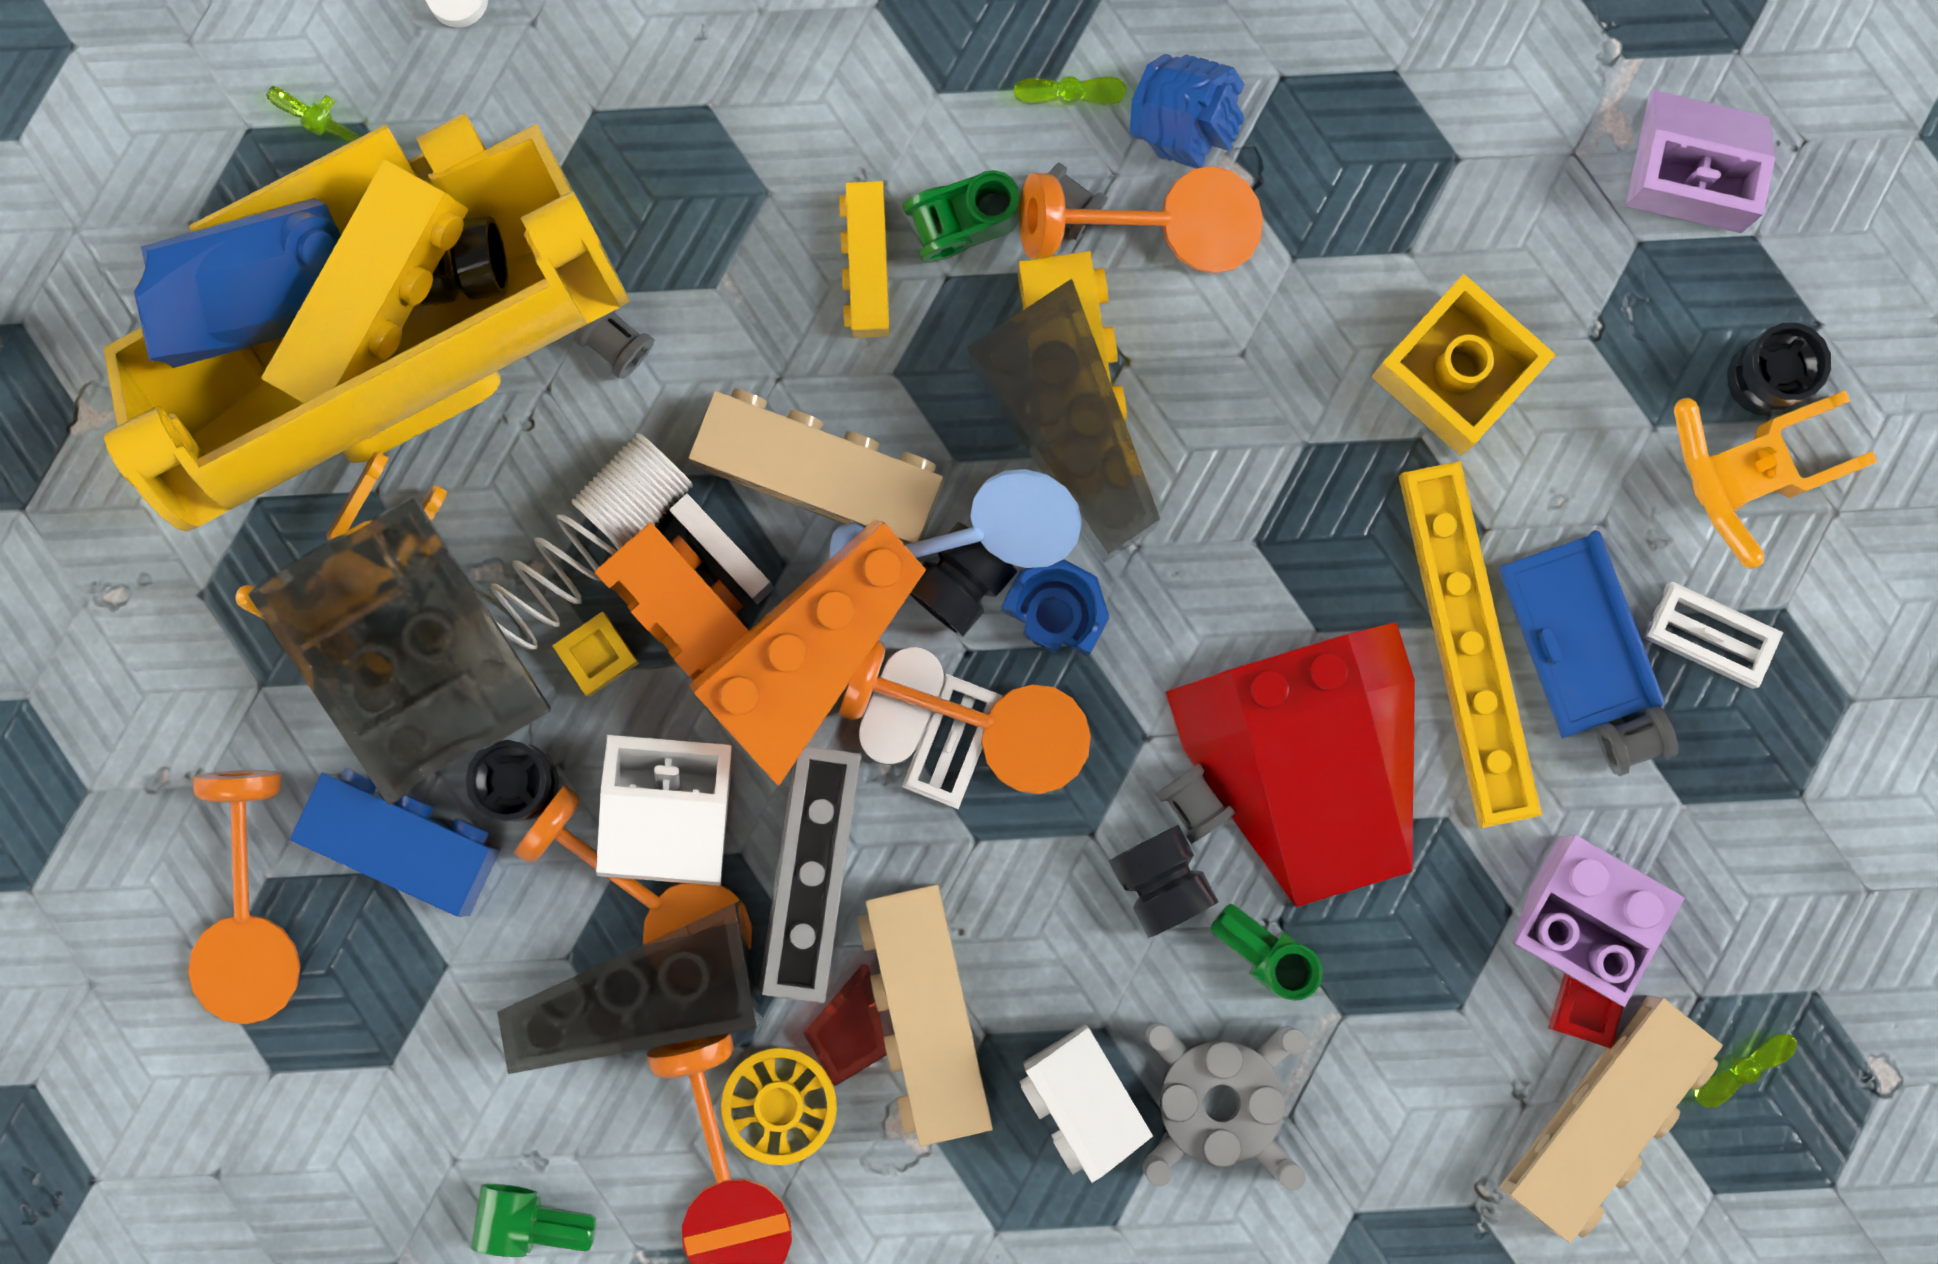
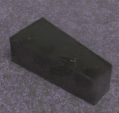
(1065, 412)
(653, 996)

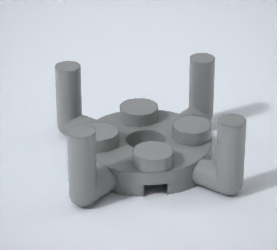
(1246, 1132)

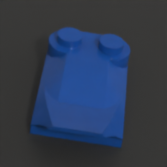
(231, 282)

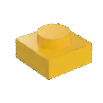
(595, 654)

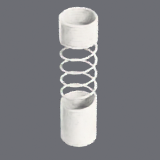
(620, 502)

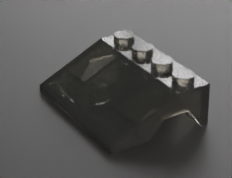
(399, 648)

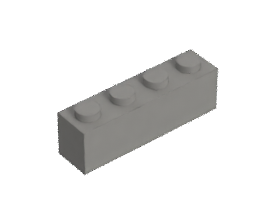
(809, 875)

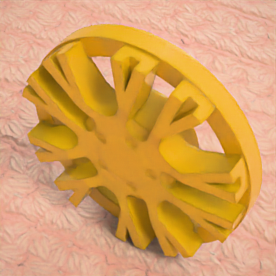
(778, 1106)

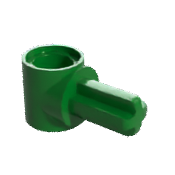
(1265, 950)
(513, 1221)

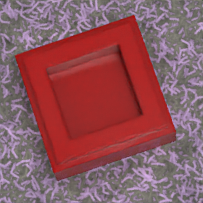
(1585, 1013)

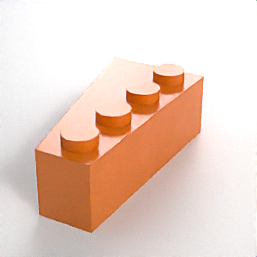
(673, 600)
(804, 653)

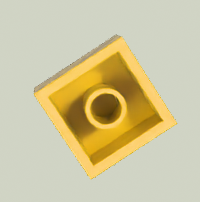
(1463, 365)

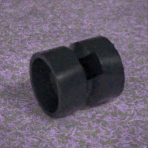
(477, 265)
(1792, 363)
(959, 582)
(511, 781)
(1163, 881)

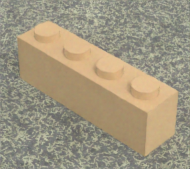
(813, 468)
(927, 1014)
(1612, 1118)

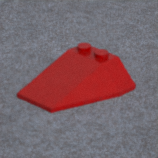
(1312, 758)

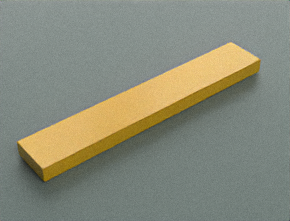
(1470, 645)

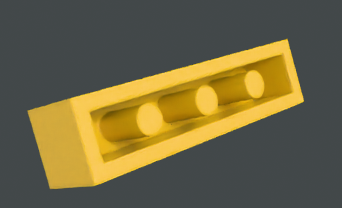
(867, 259)

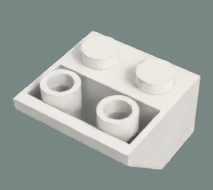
(663, 810)
(1087, 1103)

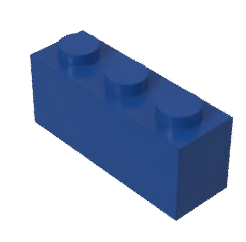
(396, 842)

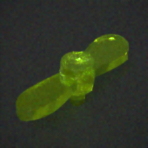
(1070, 90)
(313, 117)
(1746, 1070)

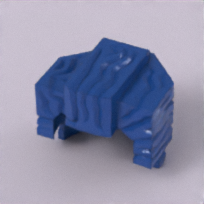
(1187, 108)
(1058, 606)

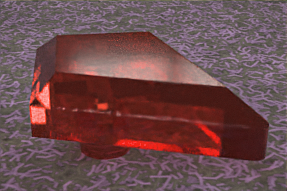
(848, 1030)

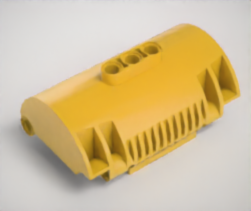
(222, 435)

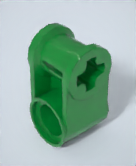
(959, 214)

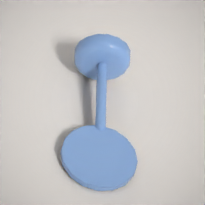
(1015, 516)

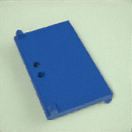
(1585, 632)

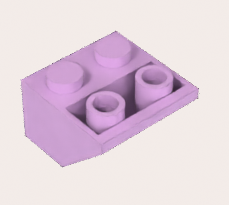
(1702, 162)
(1595, 917)

